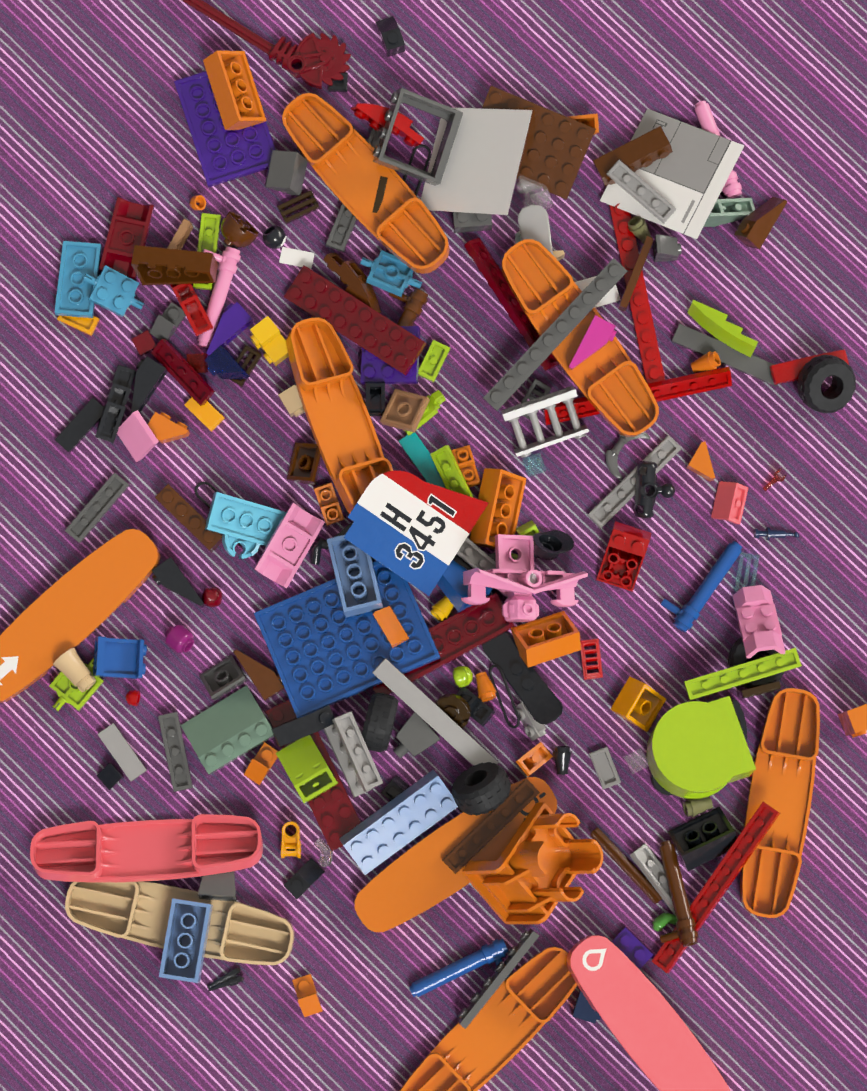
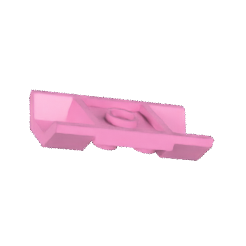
(289, 545)
(758, 620)

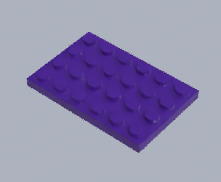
(221, 152)

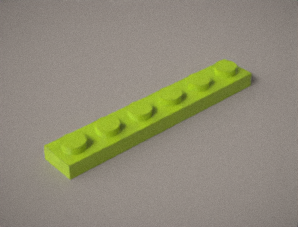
(742, 674)

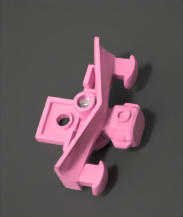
(519, 580)

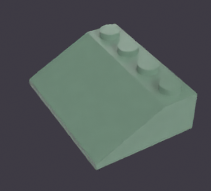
(228, 730)

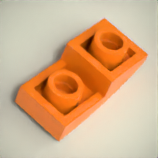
(467, 465)
(328, 503)

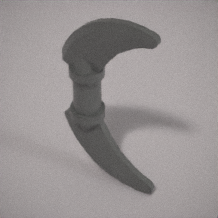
(612, 455)

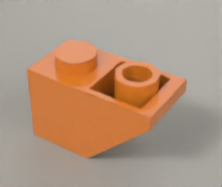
(167, 430)

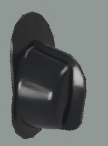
(551, 544)

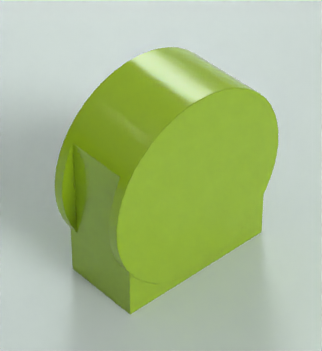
(699, 749)

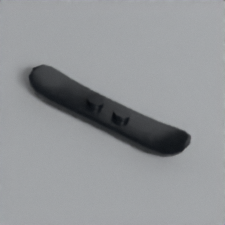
(525, 681)

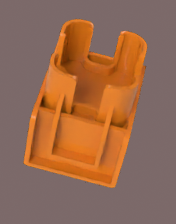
(536, 868)

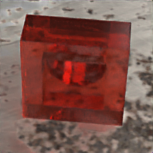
(198, 362)

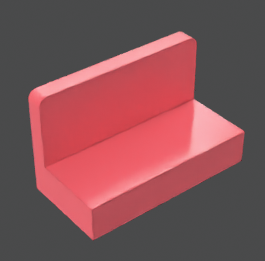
(729, 502)

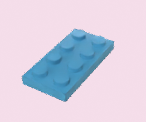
(72, 290)

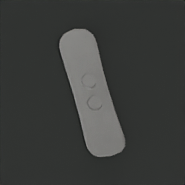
(535, 225)

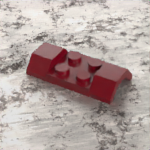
(127, 228)

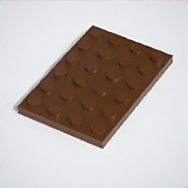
(552, 144)

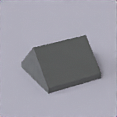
(286, 172)
(223, 678)

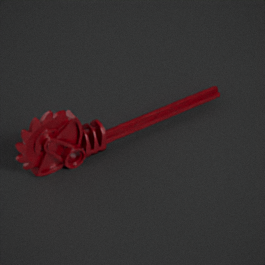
(319, 58)

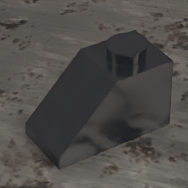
(391, 36)

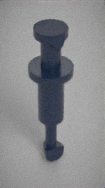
(773, 533)

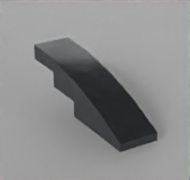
(115, 403)

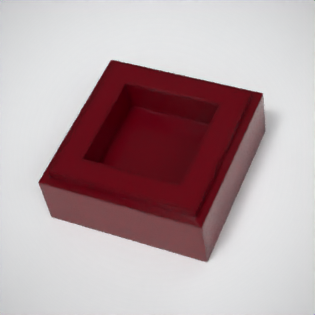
(144, 343)

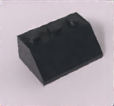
(703, 838)

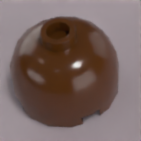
(237, 231)

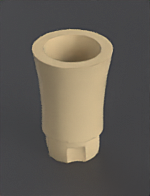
(75, 670)

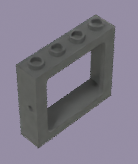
(432, 107)

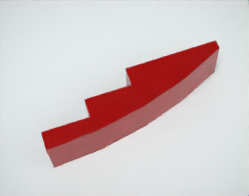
(192, 308)
(790, 370)

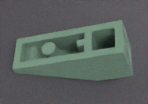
(729, 211)

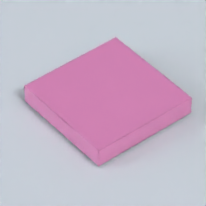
(137, 436)

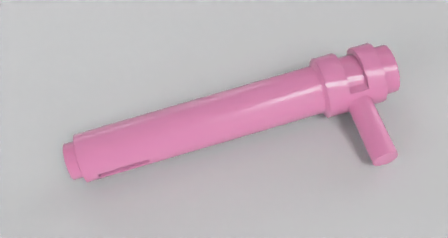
(731, 188)
(227, 268)

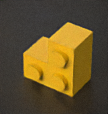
(269, 339)

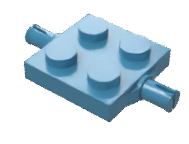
(390, 274)
(113, 291)

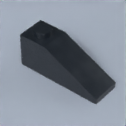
(146, 382)
(174, 580)
(303, 725)

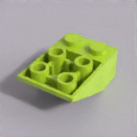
(306, 768)

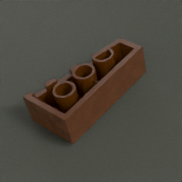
(173, 266)

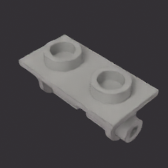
(532, 728)

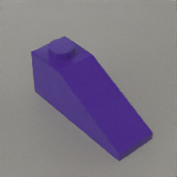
(231, 324)

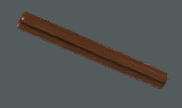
(622, 861)

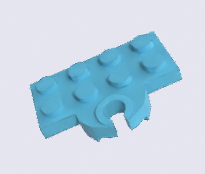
(242, 523)

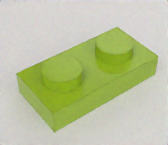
(433, 361)

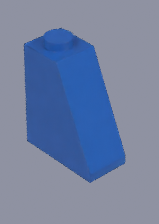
(452, 586)

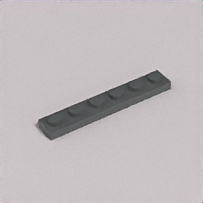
(492, 983)

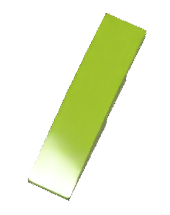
(726, 332)

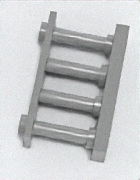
(530, 409)
(353, 754)

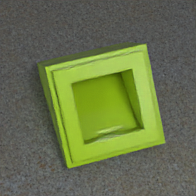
(527, 529)

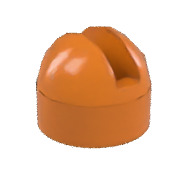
(197, 199)

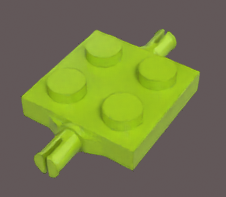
(70, 694)

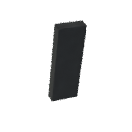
(80, 425)

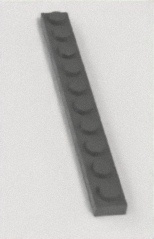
(555, 334)

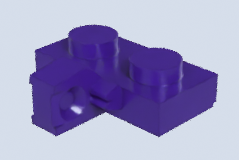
(632, 948)

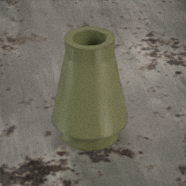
(639, 228)
(696, 806)

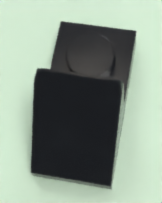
(375, 397)
(304, 878)

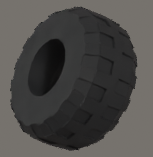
(837, 394)
(737, 656)
(379, 721)
(481, 788)

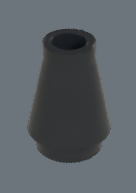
(562, 759)

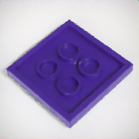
(377, 370)

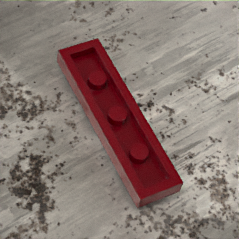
(182, 372)

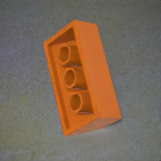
(234, 89)
(504, 495)

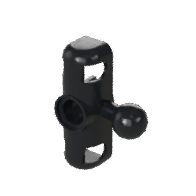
(650, 479)

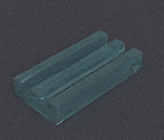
(754, 573)

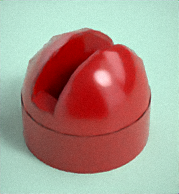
(133, 697)

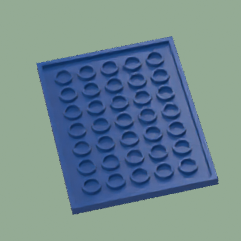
(332, 655)

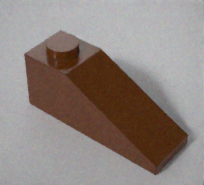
(758, 224)
(263, 678)

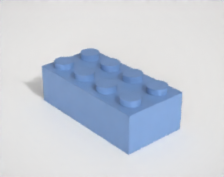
(354, 577)
(185, 940)

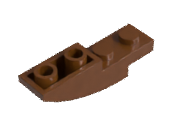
(353, 276)

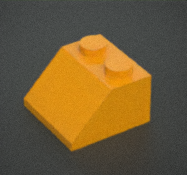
(638, 703)

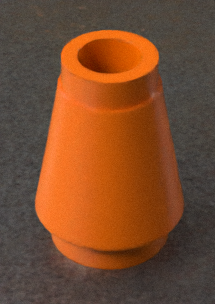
(706, 362)
(485, 688)

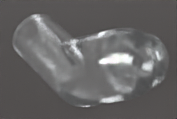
(326, 852)

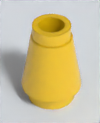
(442, 609)

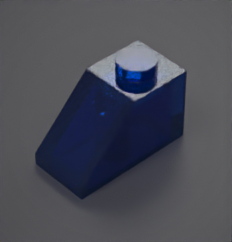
(224, 365)

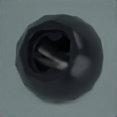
(274, 237)

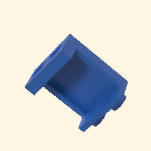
(119, 658)

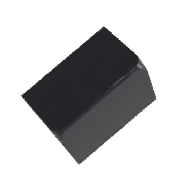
(110, 776)
(394, 788)

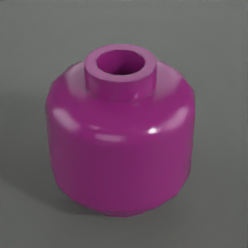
(179, 638)

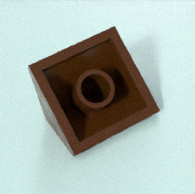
(305, 463)

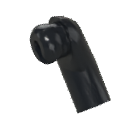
(316, 550)

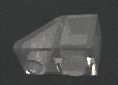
(534, 193)

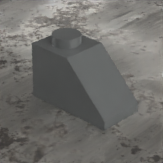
(666, 248)

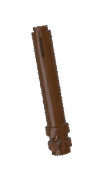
(412, 306)
(685, 923)

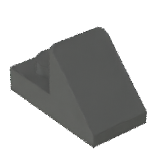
(168, 323)

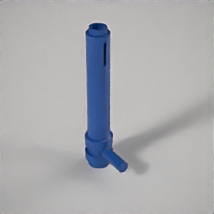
(691, 610)
(487, 954)

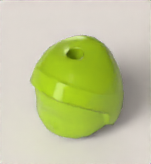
(462, 676)

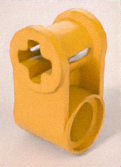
(291, 842)

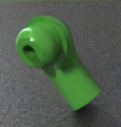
(662, 920)

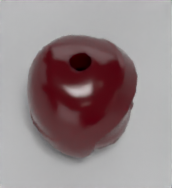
(212, 597)

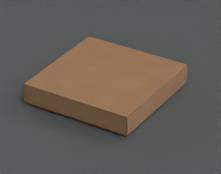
(404, 410)

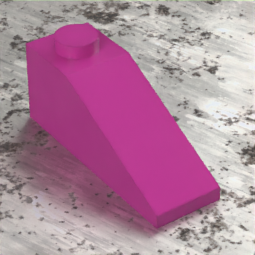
(594, 339)

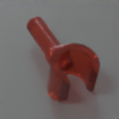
(776, 478)

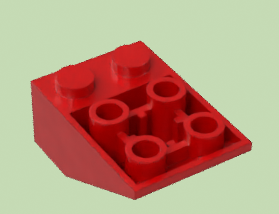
(624, 556)

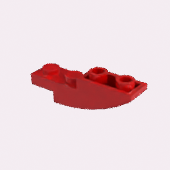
(375, 116)

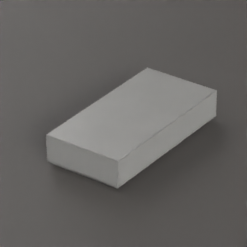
(604, 768)

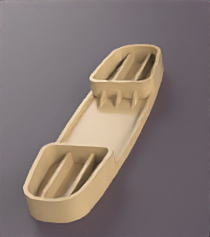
(142, 914)

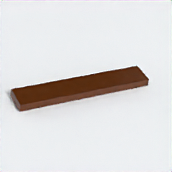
(490, 826)

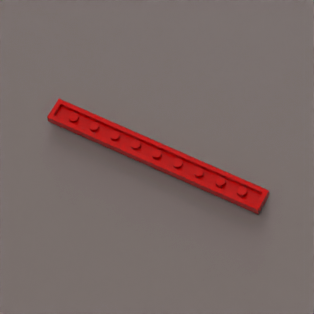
(639, 300)
(661, 391)
(720, 880)

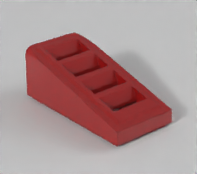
(591, 642)

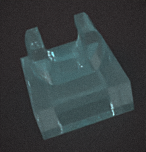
(534, 465)

